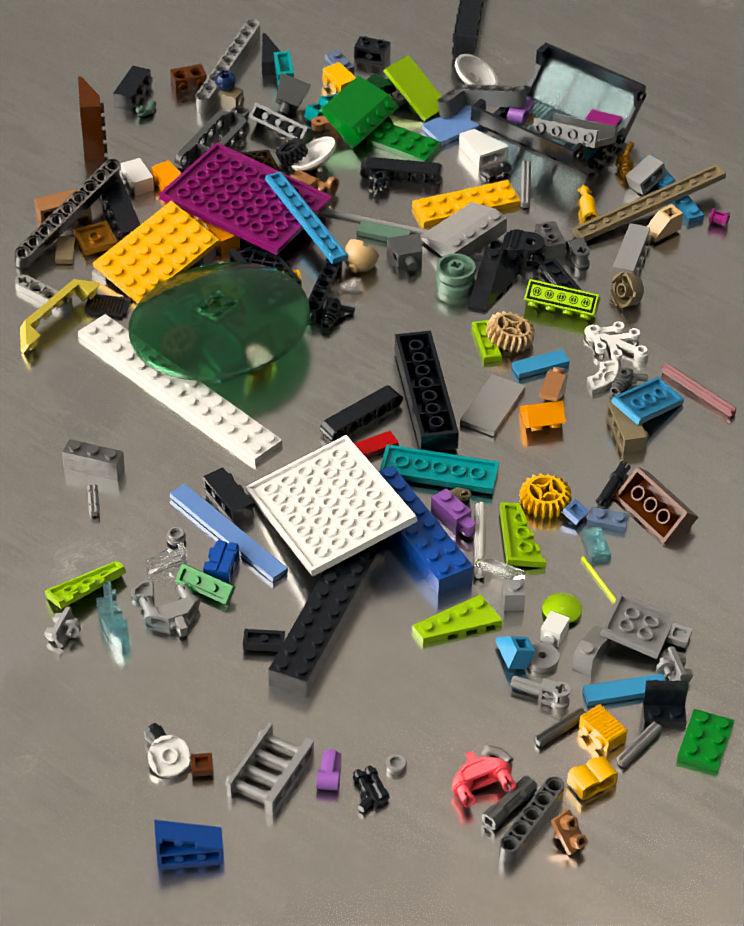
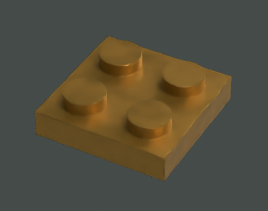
(95, 237)

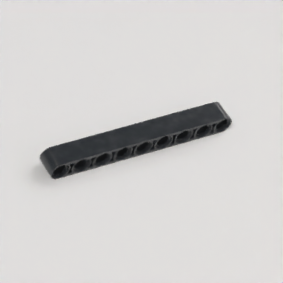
(67, 213)

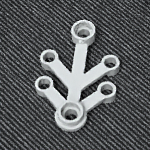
(596, 333)

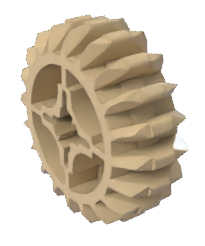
(510, 331)

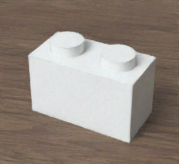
(137, 176)

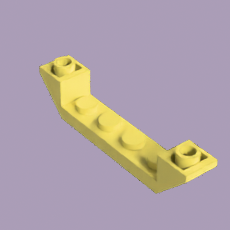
(82, 288)

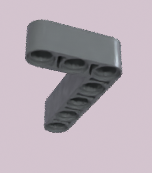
(470, 93)

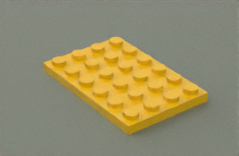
(156, 251)

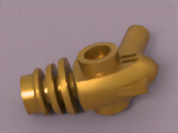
(624, 162)

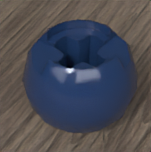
(225, 80)

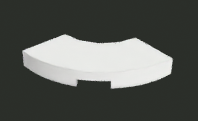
(604, 378)

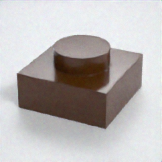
(202, 764)

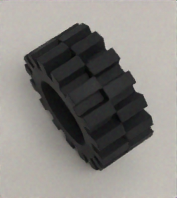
(291, 152)

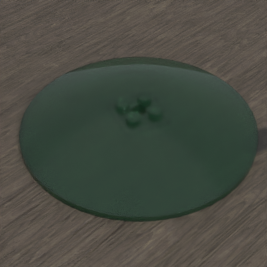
(219, 321)

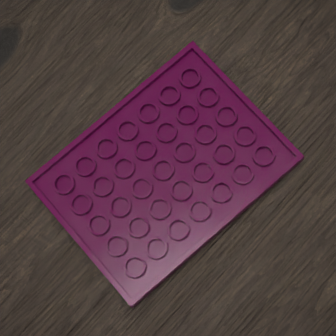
(234, 196)

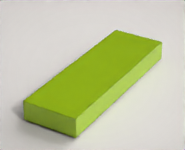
(488, 351)

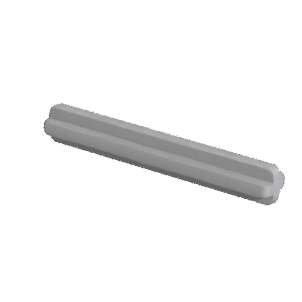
(525, 184)

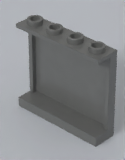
(576, 130)

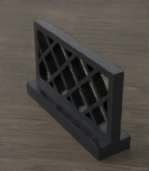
(237, 256)

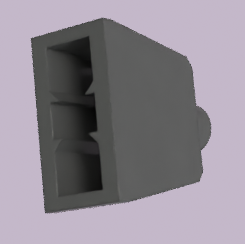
(290, 93)
(405, 251)

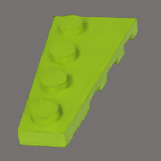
(518, 538)
(78, 587)
(459, 619)

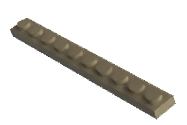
(649, 203)

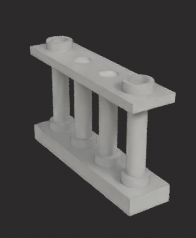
(282, 782)

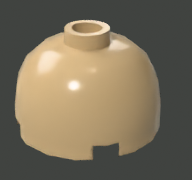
(360, 257)

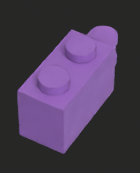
(452, 513)

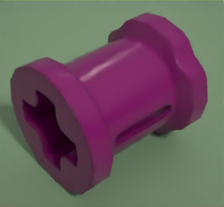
(719, 217)

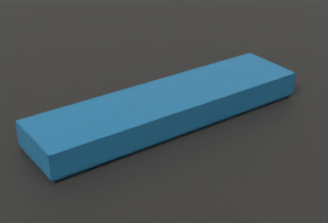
(617, 690)

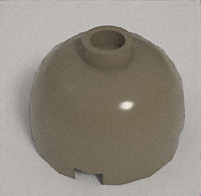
(626, 289)

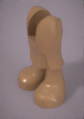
(329, 187)

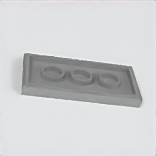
(492, 405)

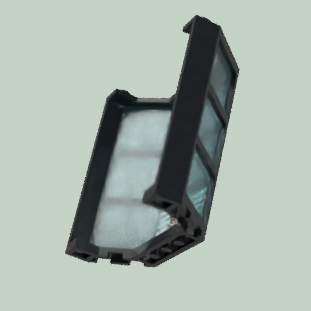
(570, 88)

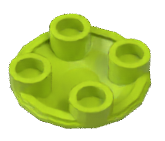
(563, 604)

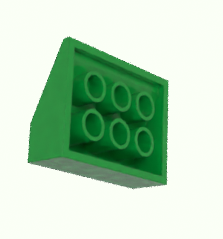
(358, 110)

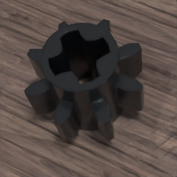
(379, 181)

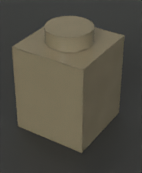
(231, 98)

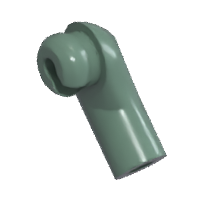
(142, 112)

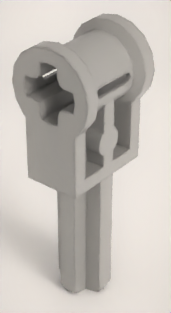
(548, 690)

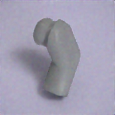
(490, 750)

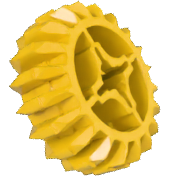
(545, 495)

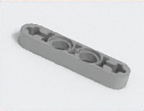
(26, 285)

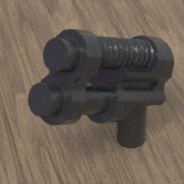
(374, 793)

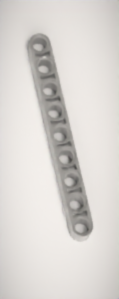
(230, 61)

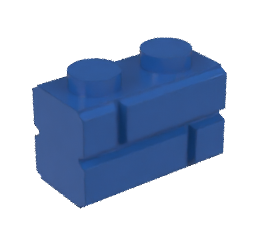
(222, 560)

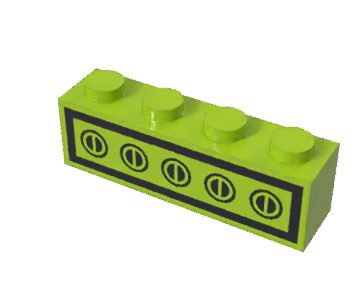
(562, 299)

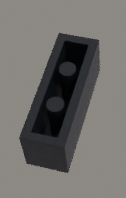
(132, 88)
(228, 495)

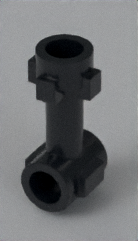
(491, 176)

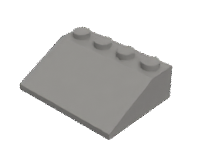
(466, 230)

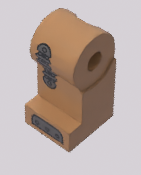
(323, 126)

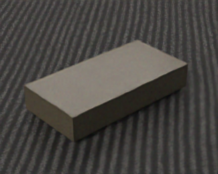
(65, 250)

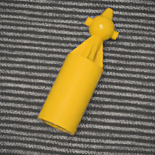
(587, 204)

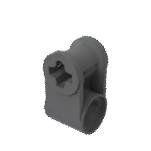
(578, 252)

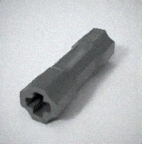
(498, 813)

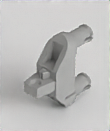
(173, 614)

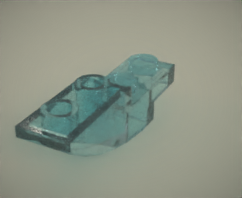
(112, 619)

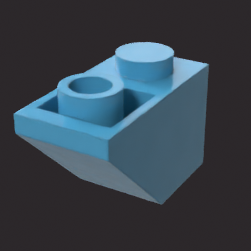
(516, 651)

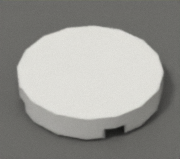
(169, 756)

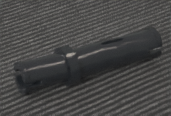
(616, 479)

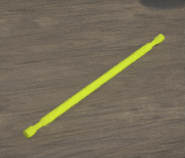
(599, 579)

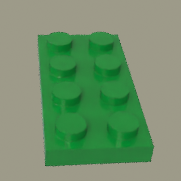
(403, 142)

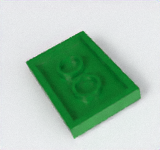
(705, 740)

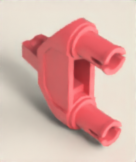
(480, 773)

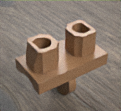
(568, 832)

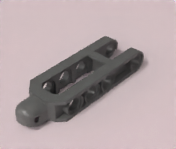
(221, 120)

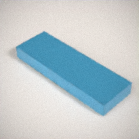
(540, 363)

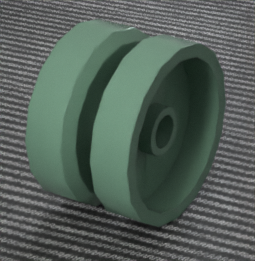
(455, 275)

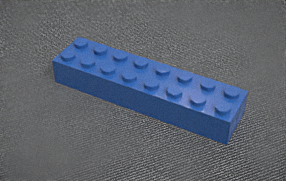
(428, 543)

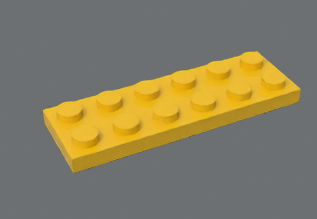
(440, 207)

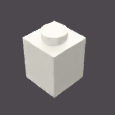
(554, 629)

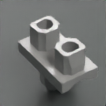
(64, 627)
(673, 666)

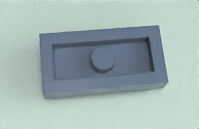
(337, 56)
(608, 519)

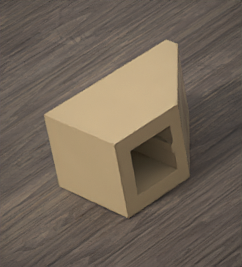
(665, 222)

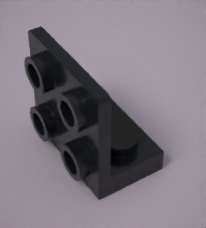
(665, 703)

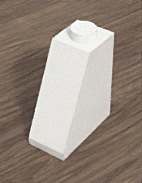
(482, 148)

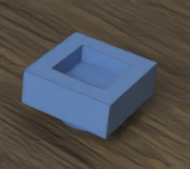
(575, 511)

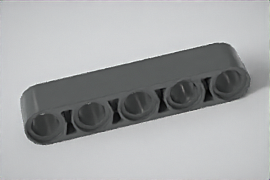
(531, 820)

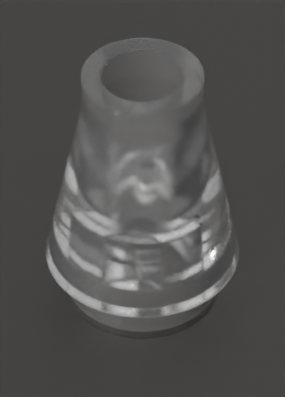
(350, 286)

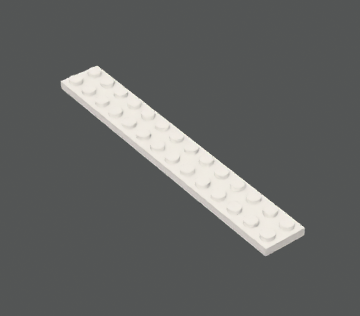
(189, 396)

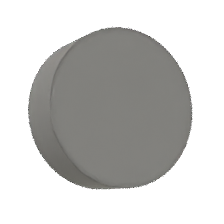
(396, 764)

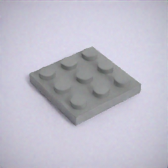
(637, 625)

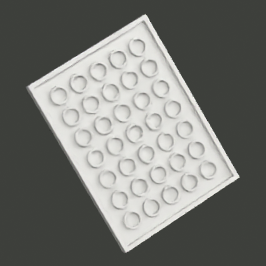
(330, 505)

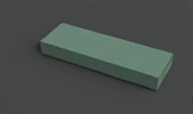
(379, 231)

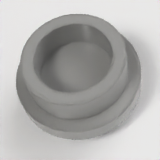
(175, 535)

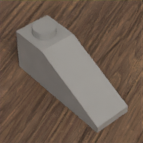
(589, 651)

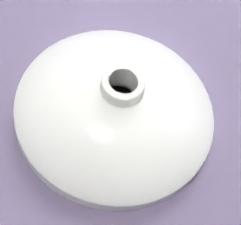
(474, 70)
(318, 154)

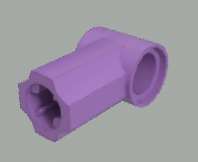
(520, 114)
(329, 775)

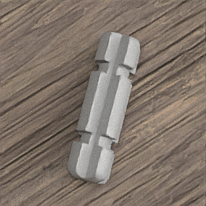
(93, 500)

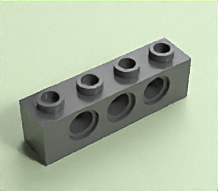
(281, 123)

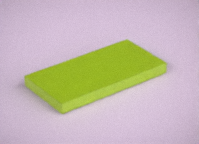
(414, 87)

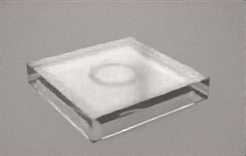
(500, 569)

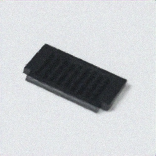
(110, 305)

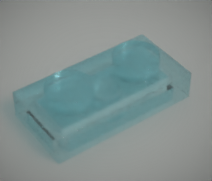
(596, 544)

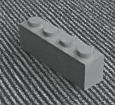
(632, 250)

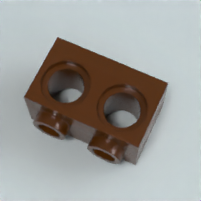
(187, 78)

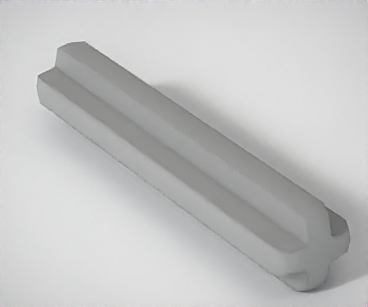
(639, 744)

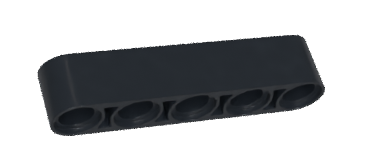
(403, 170)
(323, 288)
(361, 413)

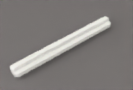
(479, 537)

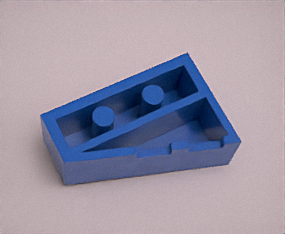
(187, 844)

